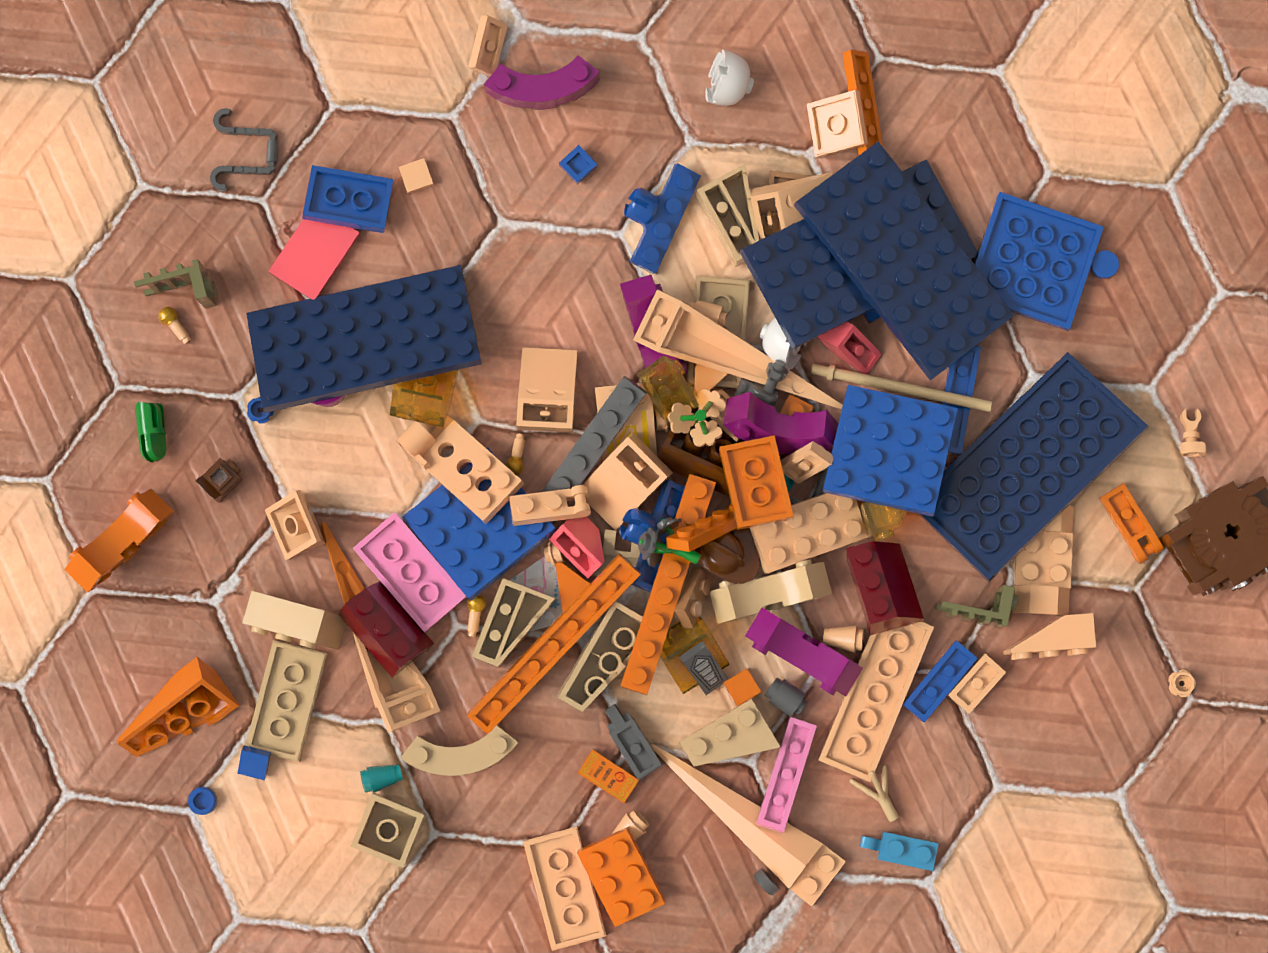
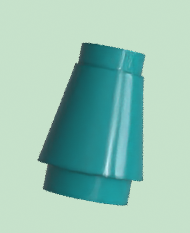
(379, 777)

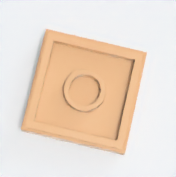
(837, 124)

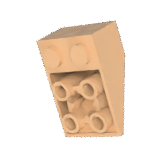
(775, 203)
(547, 390)
(625, 480)
(1064, 633)

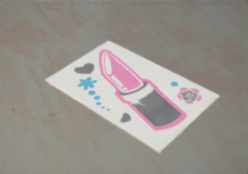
(543, 579)

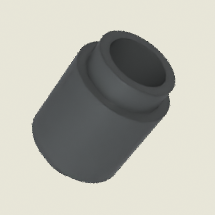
(786, 697)

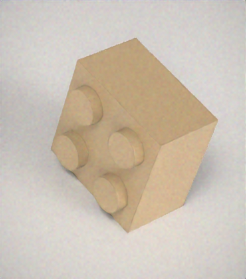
(388, 830)

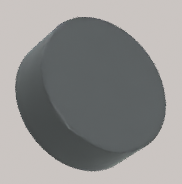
(766, 881)

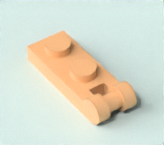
(549, 506)

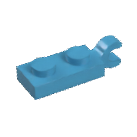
(903, 850)

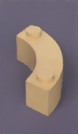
(771, 592)
(460, 760)

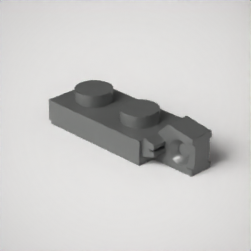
(632, 743)

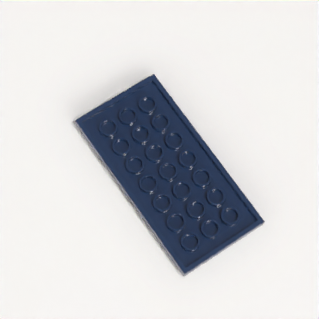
(903, 260)
(806, 282)
(363, 339)
(1031, 465)

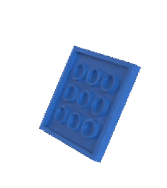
(1037, 259)
(890, 450)
(466, 546)

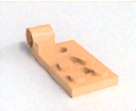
(427, 449)

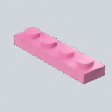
(786, 775)

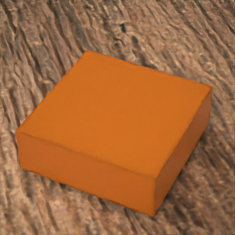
(742, 687)

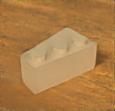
(730, 211)
(509, 621)

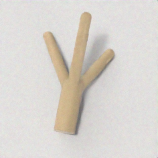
(882, 796)

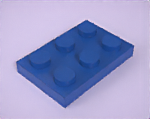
(347, 199)

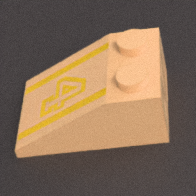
(640, 422)

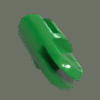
(151, 430)

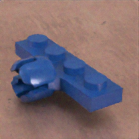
(660, 216)
(640, 521)

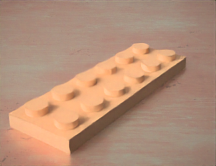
(875, 699)

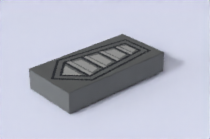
(703, 668)

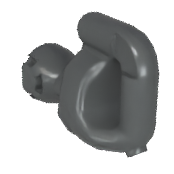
(767, 393)

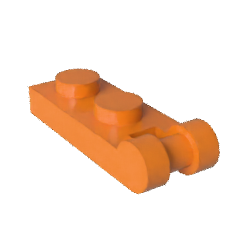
(1131, 522)

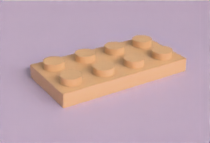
(816, 528)

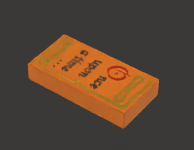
(608, 776)

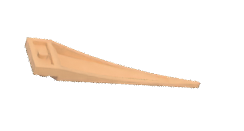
(689, 335)
(792, 856)

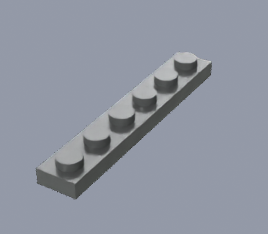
(597, 436)

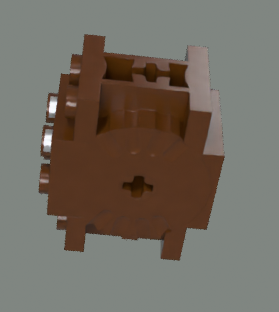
(1205, 553)

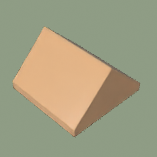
(295, 525)

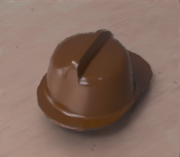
(730, 558)

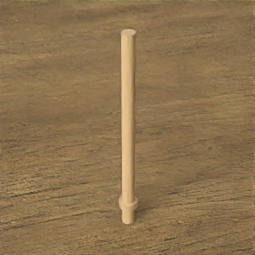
(832, 372)

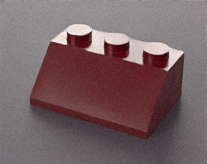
(883, 586)
(385, 628)

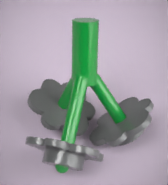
(652, 547)

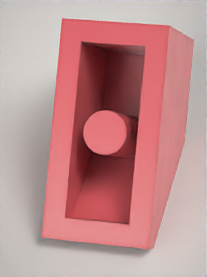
(851, 347)
(580, 544)

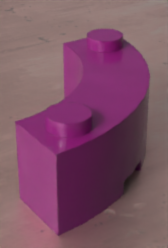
(542, 90)
(637, 298)
(754, 419)
(801, 650)

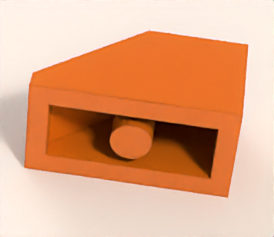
(570, 585)

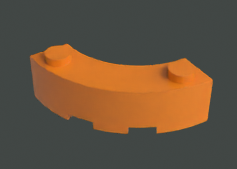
(120, 541)

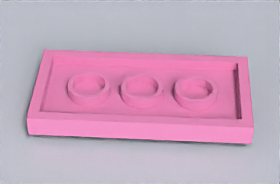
(409, 572)

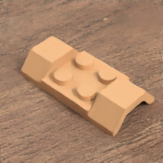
(1045, 569)

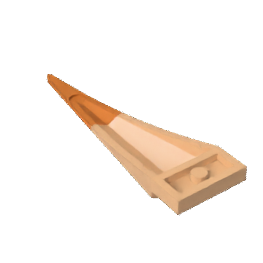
(406, 695)

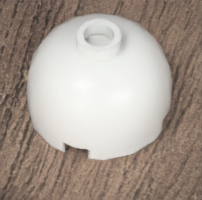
(729, 79)
(777, 346)

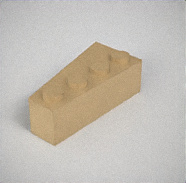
(602, 656)

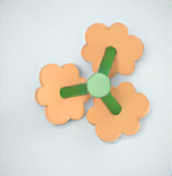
(704, 431)

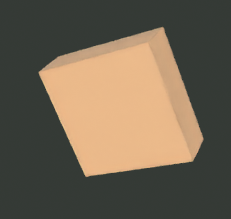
(416, 176)

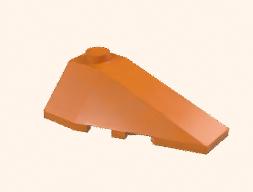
(186, 701)

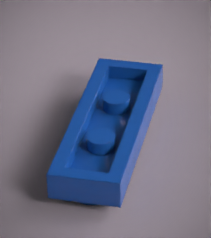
(939, 681)

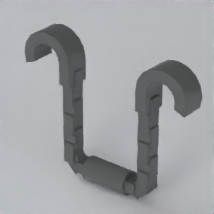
(272, 150)

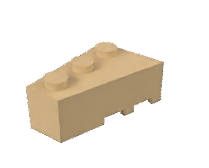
(293, 621)
(730, 736)

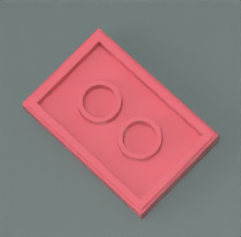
(313, 256)

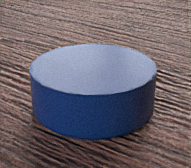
(1104, 264)
(202, 800)

